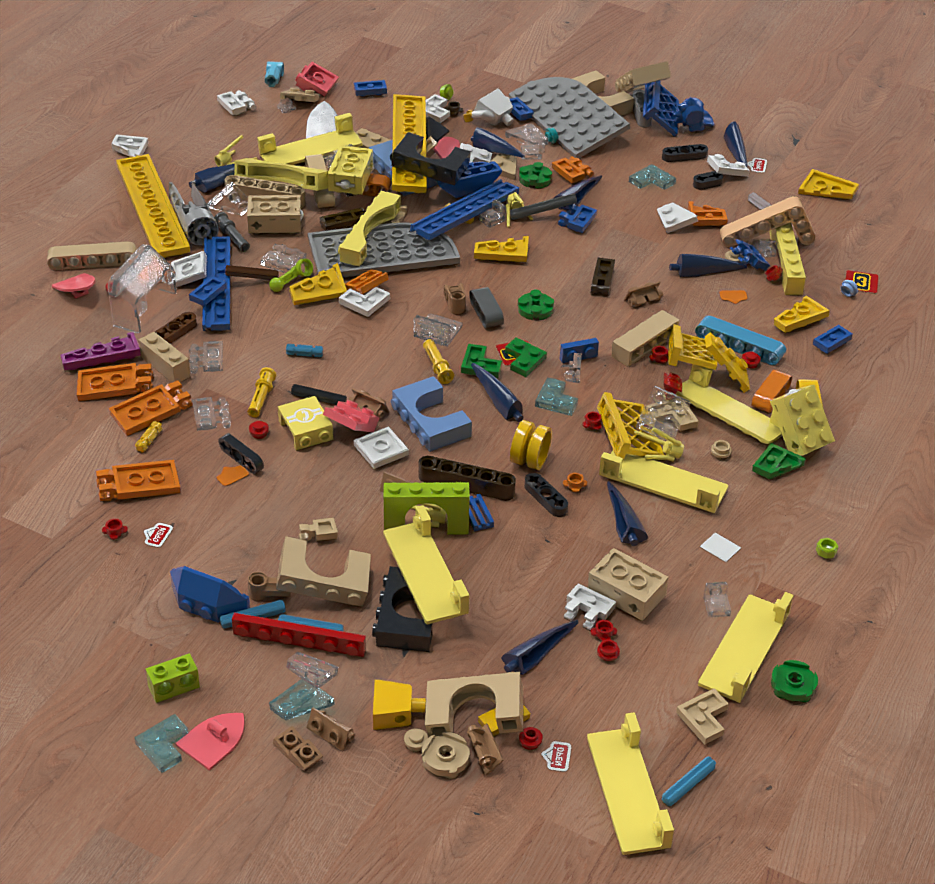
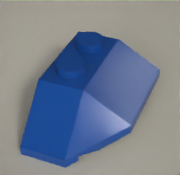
(473, 179)
(206, 594)

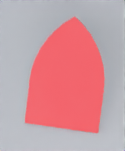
(445, 146)
(77, 283)
(213, 739)

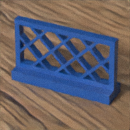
(661, 102)

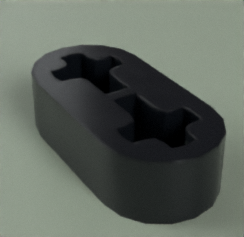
(707, 180)

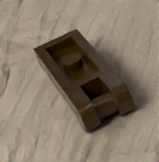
(342, 219)
(602, 276)

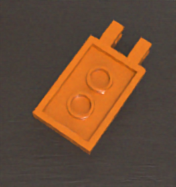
(114, 381)
(150, 406)
(138, 480)

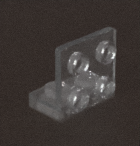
(436, 328)
(662, 412)

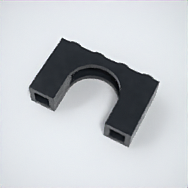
(447, 170)
(394, 629)

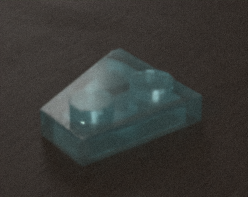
(300, 700)

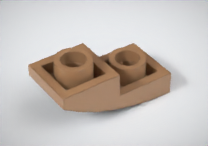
(296, 749)

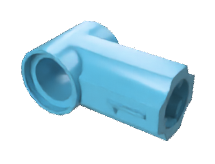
(273, 73)

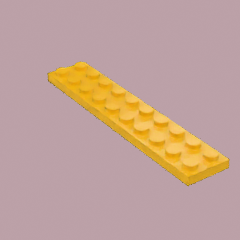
(408, 116)
(153, 206)

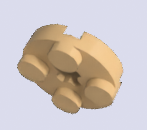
(450, 765)

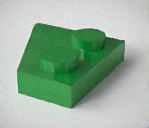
(777, 461)

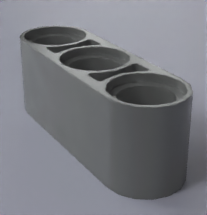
(486, 307)

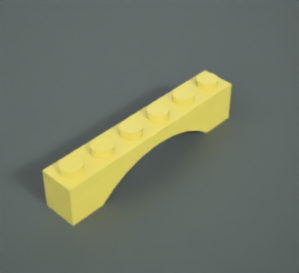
(302, 176)
(383, 209)
(793, 273)

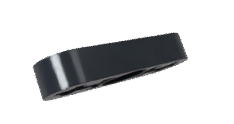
(684, 153)
(241, 453)
(545, 487)

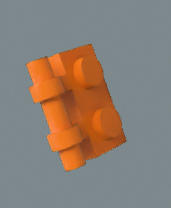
(572, 169)

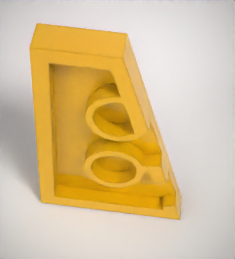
(827, 185)
(502, 251)
(323, 286)
(801, 315)
(735, 366)

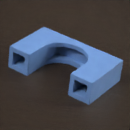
(383, 159)
(431, 432)

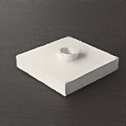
(190, 268)
(381, 447)

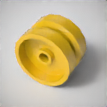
(531, 444)

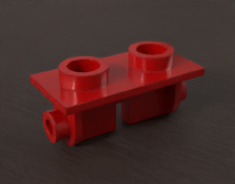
(672, 383)

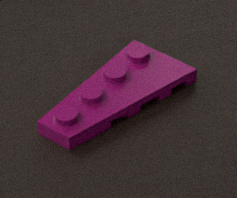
(100, 353)

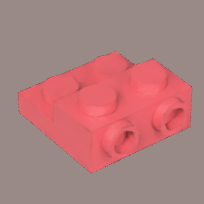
(316, 78)
(352, 416)

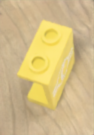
(306, 422)

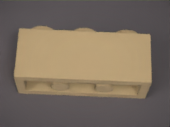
(164, 357)

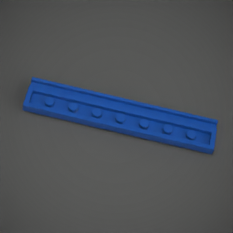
(463, 209)
(217, 312)

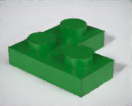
(476, 354)
(527, 356)

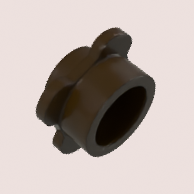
(454, 108)

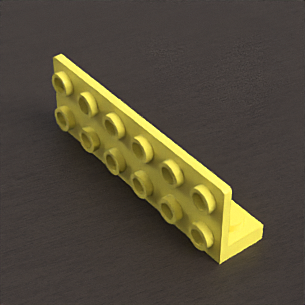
(322, 144)
(726, 408)
(664, 480)
(426, 571)
(745, 646)
(628, 789)

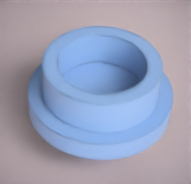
(849, 288)

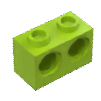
(172, 678)

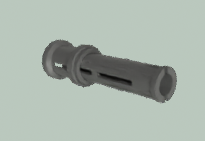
(228, 228)

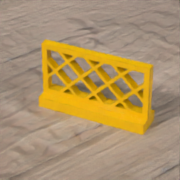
(689, 349)
(618, 429)

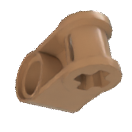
(455, 298)

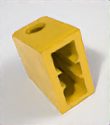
(394, 704)

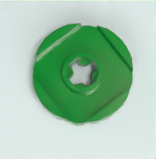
(535, 175)
(535, 305)
(792, 691)

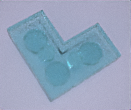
(653, 175)
(552, 398)
(158, 741)

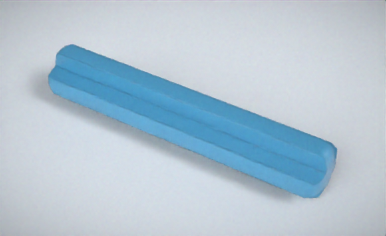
(263, 611)
(311, 622)
(688, 781)

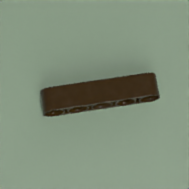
(481, 480)

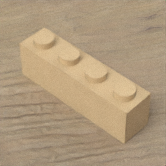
(643, 338)

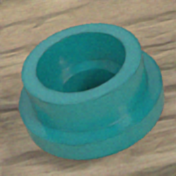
(552, 135)

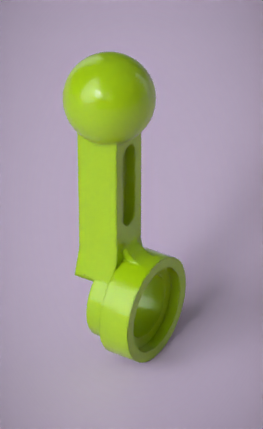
(277, 284)

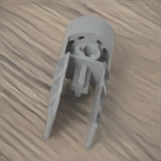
(195, 218)

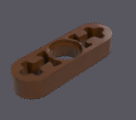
(184, 322)

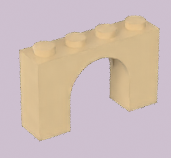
(639, 77)
(619, 102)
(298, 578)
(447, 695)

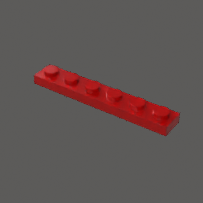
(299, 634)

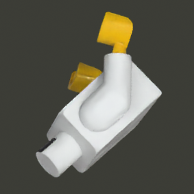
(492, 108)

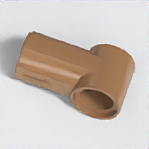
(262, 586)

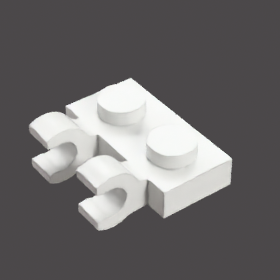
(590, 601)

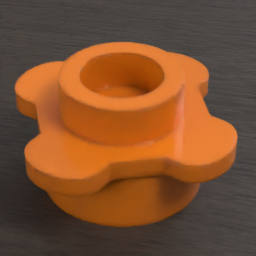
(575, 482)

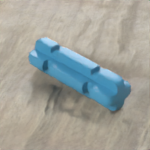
(304, 350)

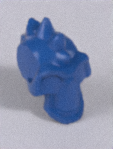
(693, 114)

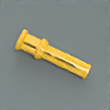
(440, 365)
(263, 386)

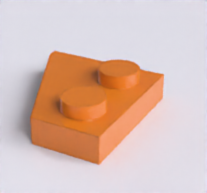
(708, 215)

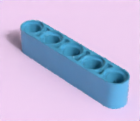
(742, 339)

